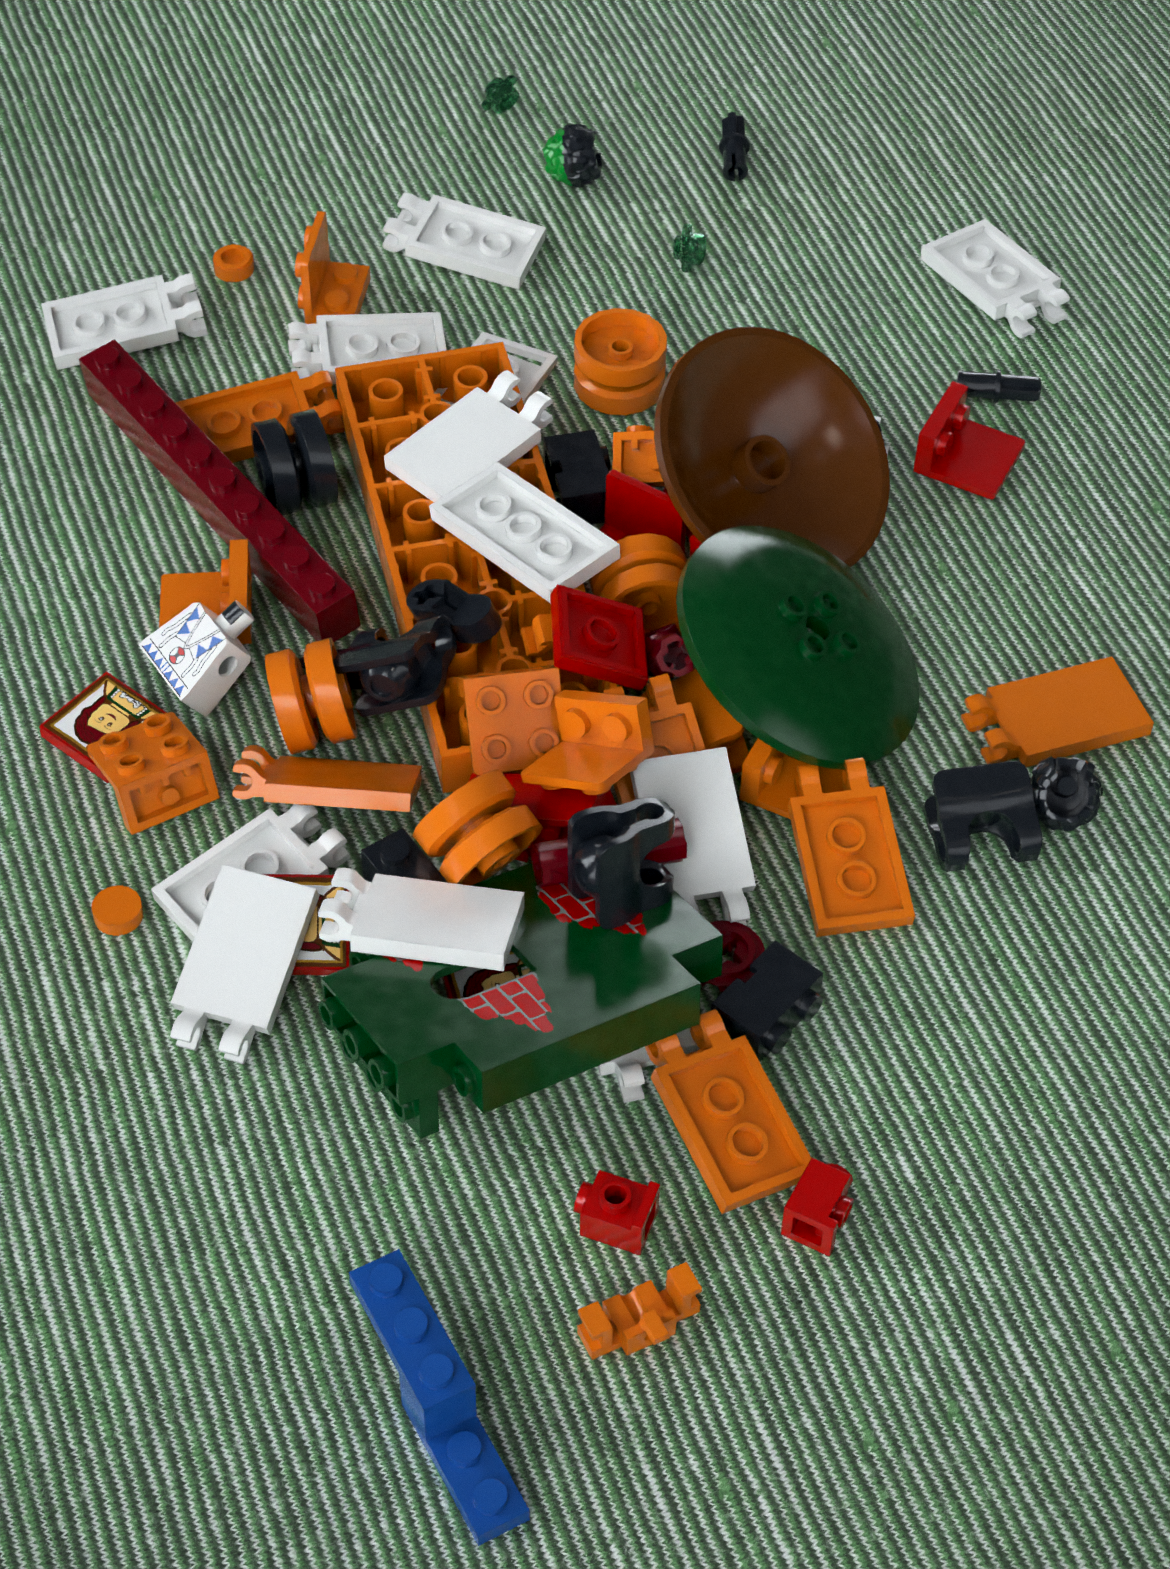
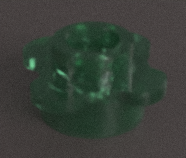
(500, 94)
(689, 248)

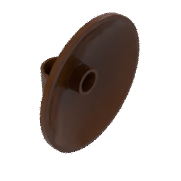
(771, 438)

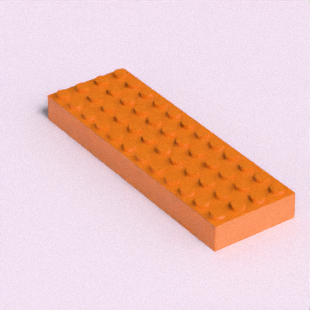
(380, 410)

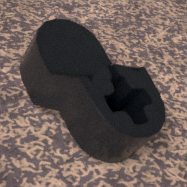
(469, 615)

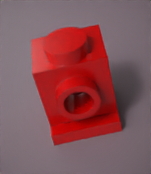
(818, 1206)
(617, 1211)

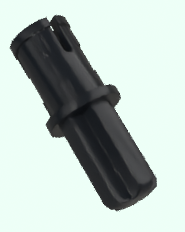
(734, 146)
(1000, 386)

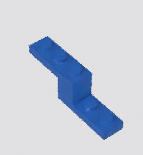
(439, 1397)

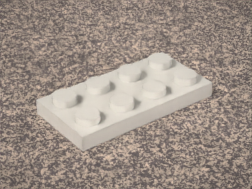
(524, 531)

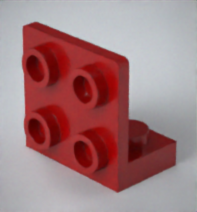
(965, 451)
(639, 509)

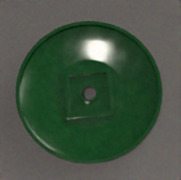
(803, 692)

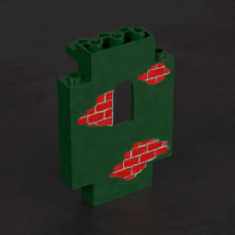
(581, 1005)

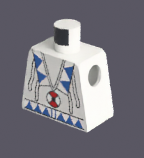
(200, 653)

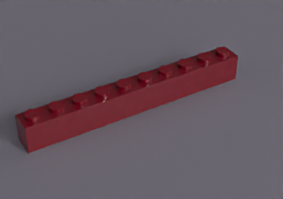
(220, 493)

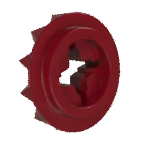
(747, 949)

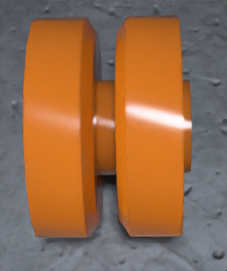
(619, 361)
(644, 578)
(308, 696)
(477, 829)

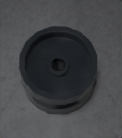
(294, 462)

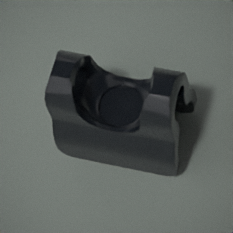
(400, 670)
(982, 799)
(609, 854)

